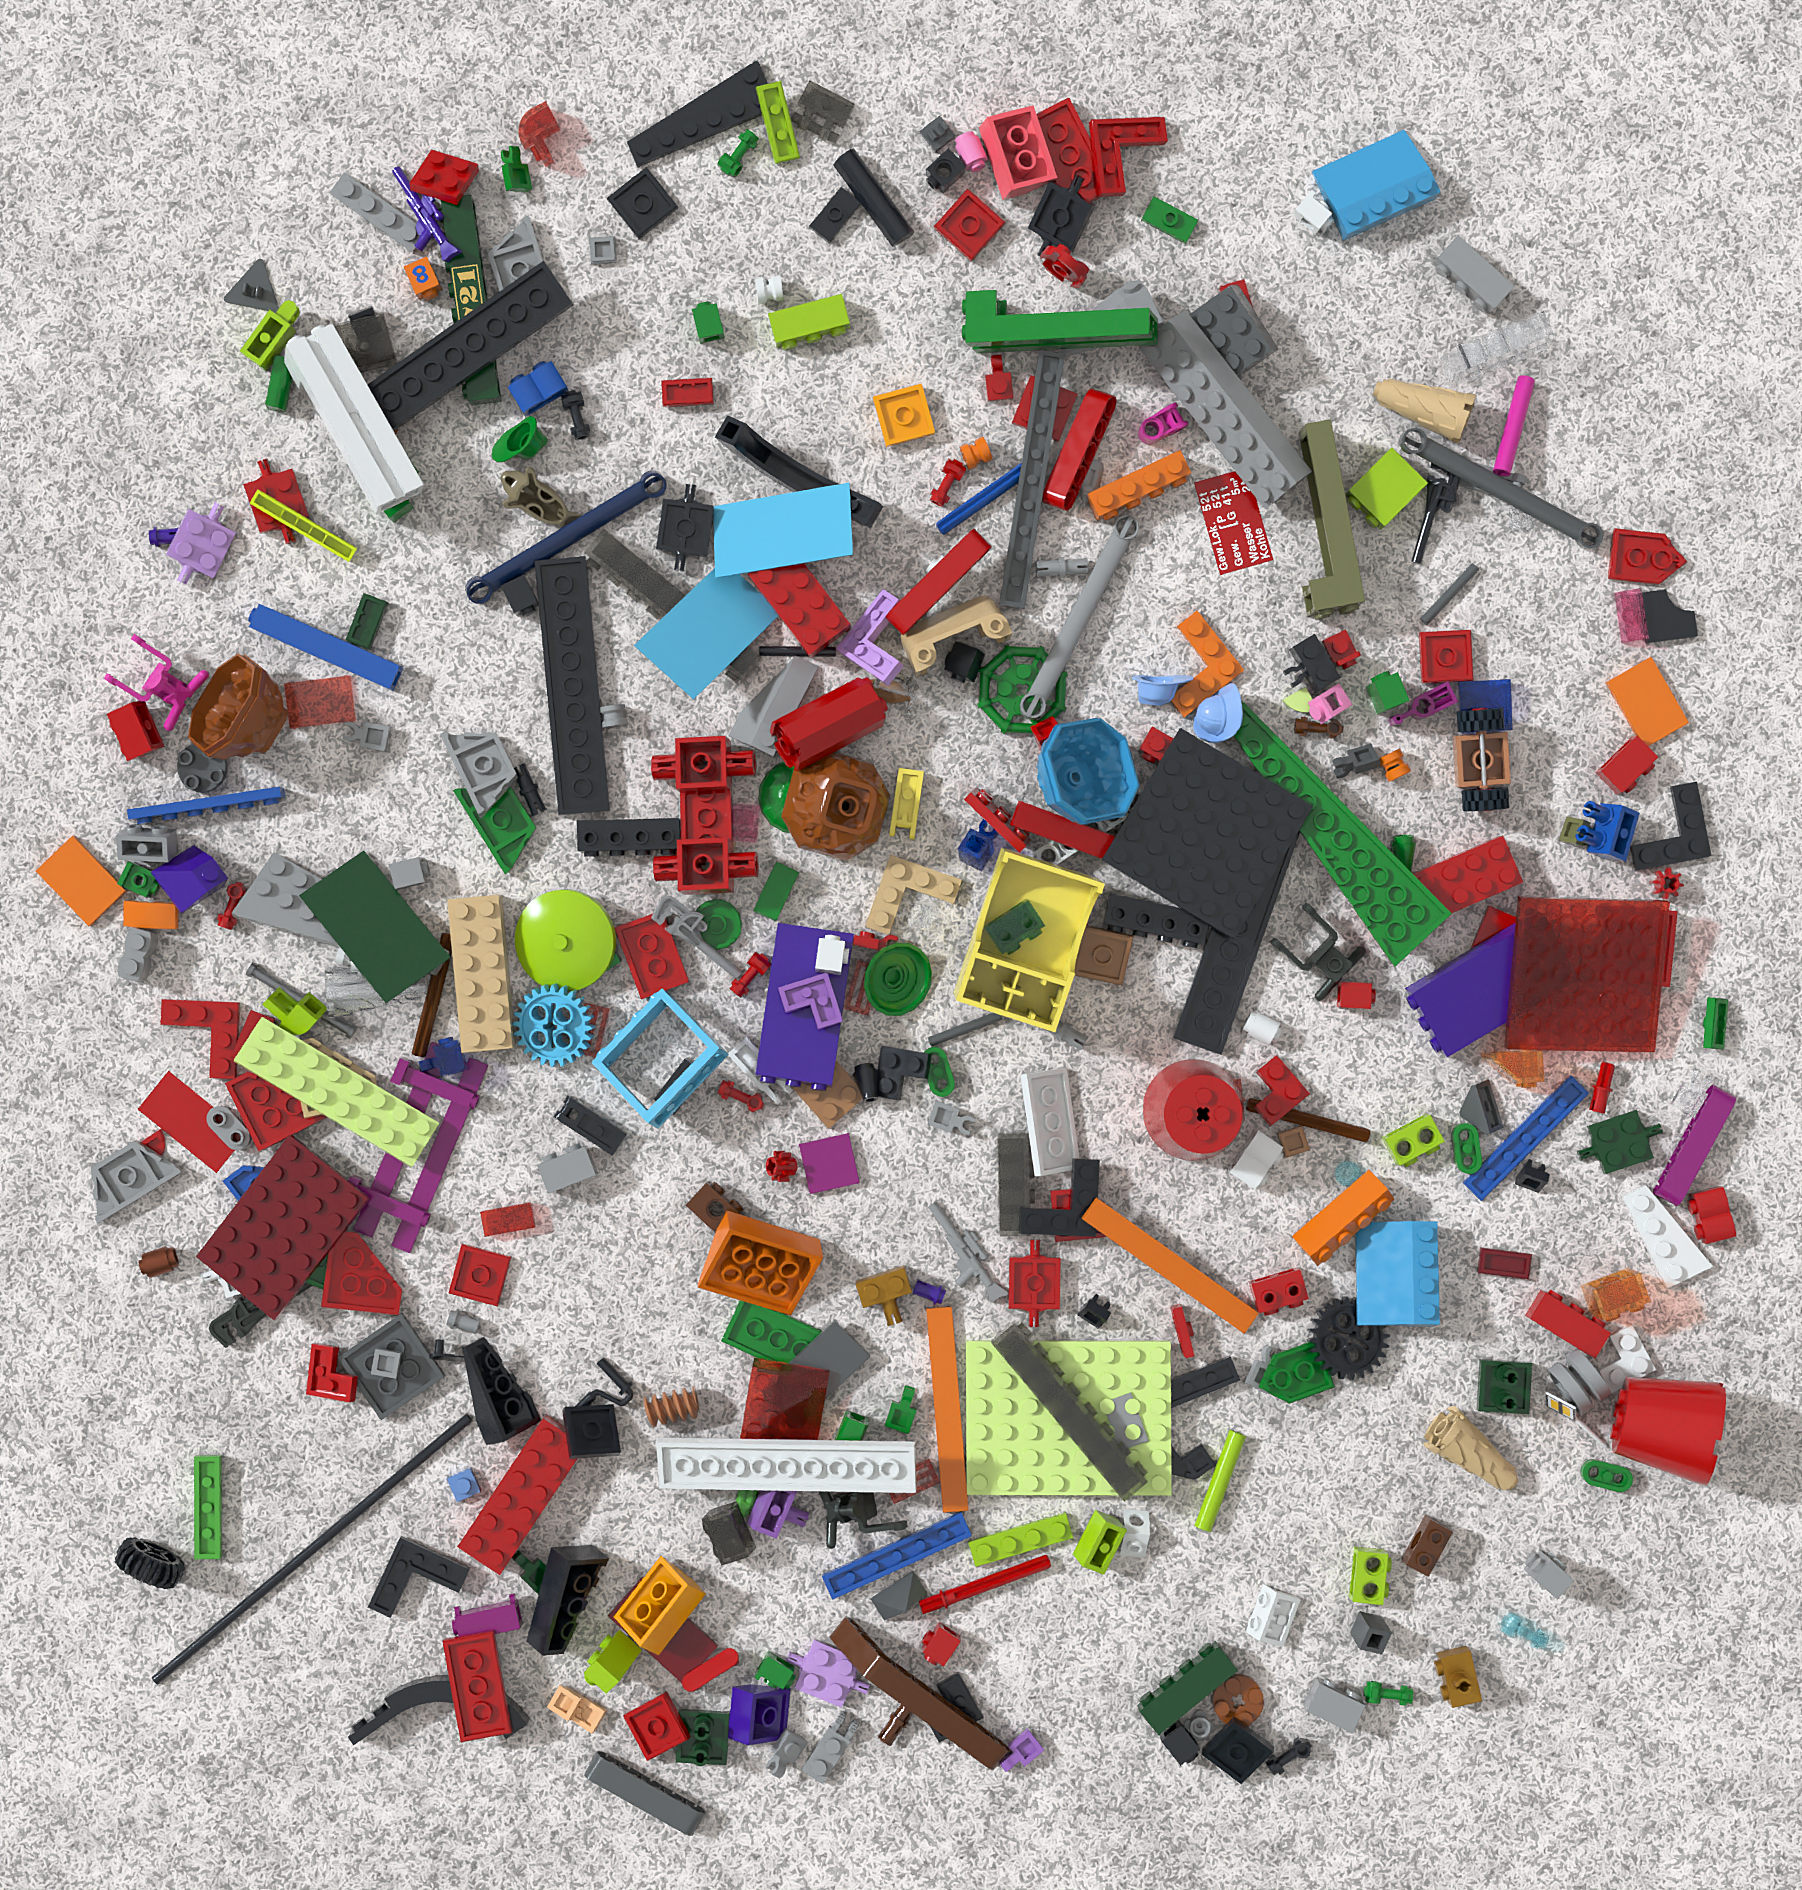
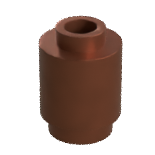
(158, 1261)

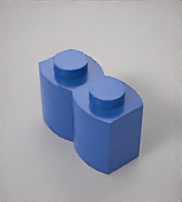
(537, 388)

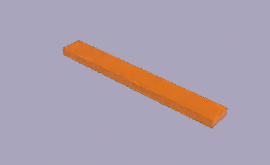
(1170, 1265)
(947, 1409)

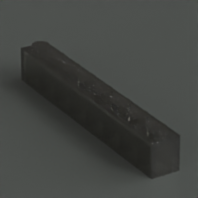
(654, 590)
(1069, 1410)

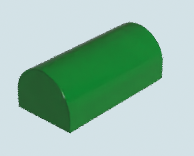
(279, 386)

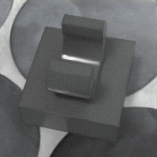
(937, 134)

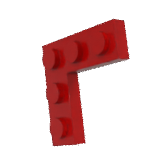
(1109, 136)
(224, 1024)

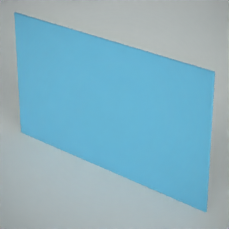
(782, 530)
(707, 631)

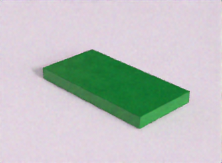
(767, 1333)

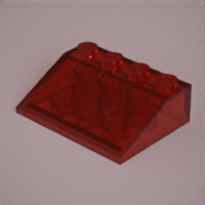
(784, 1401)

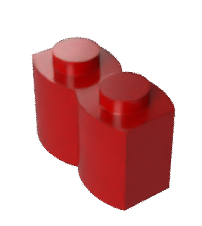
(1711, 1215)

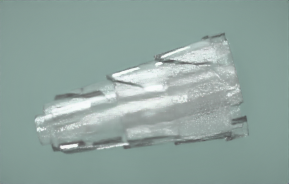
(351, 993)

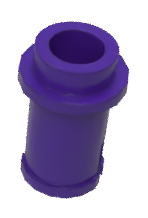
(161, 536)
(929, 1292)

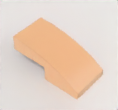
(577, 1708)

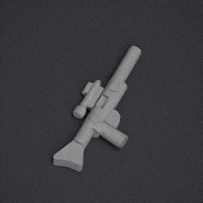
(966, 1249)

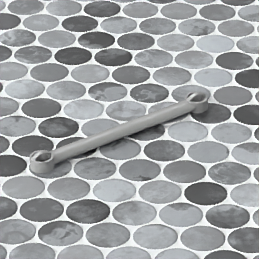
(1079, 617)

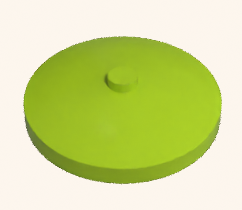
(565, 939)

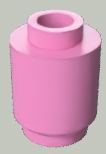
(971, 151)

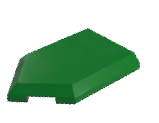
(1295, 1375)

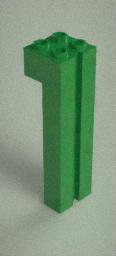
(992, 330)

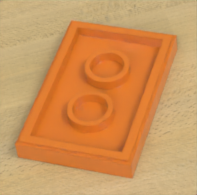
(1647, 702)
(81, 880)

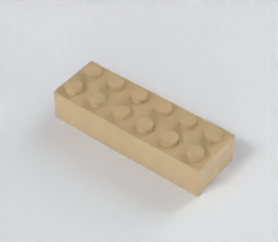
(481, 973)

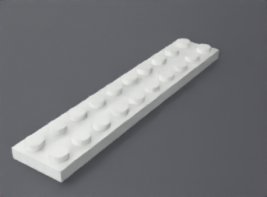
(787, 1465)

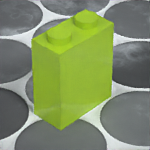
(1385, 489)

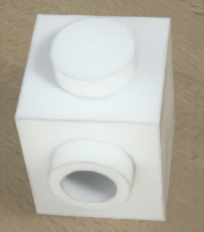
(831, 955)

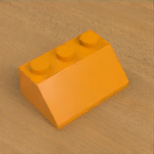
(659, 1606)

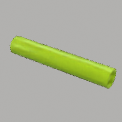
(1220, 1480)

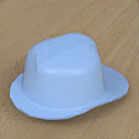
(1158, 689)

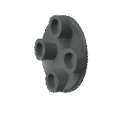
(199, 771)

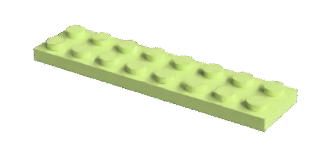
(336, 1092)

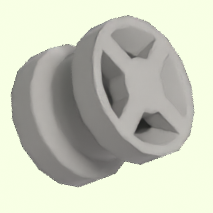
(614, 716)

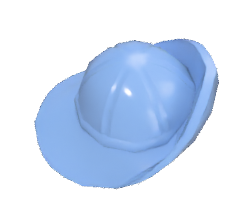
(1219, 715)

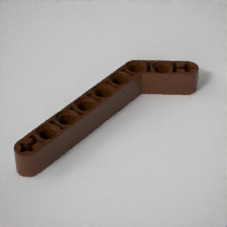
(916, 1695)

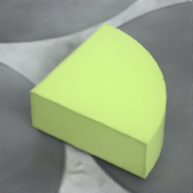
(1299, 700)

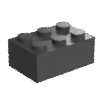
(1235, 329)

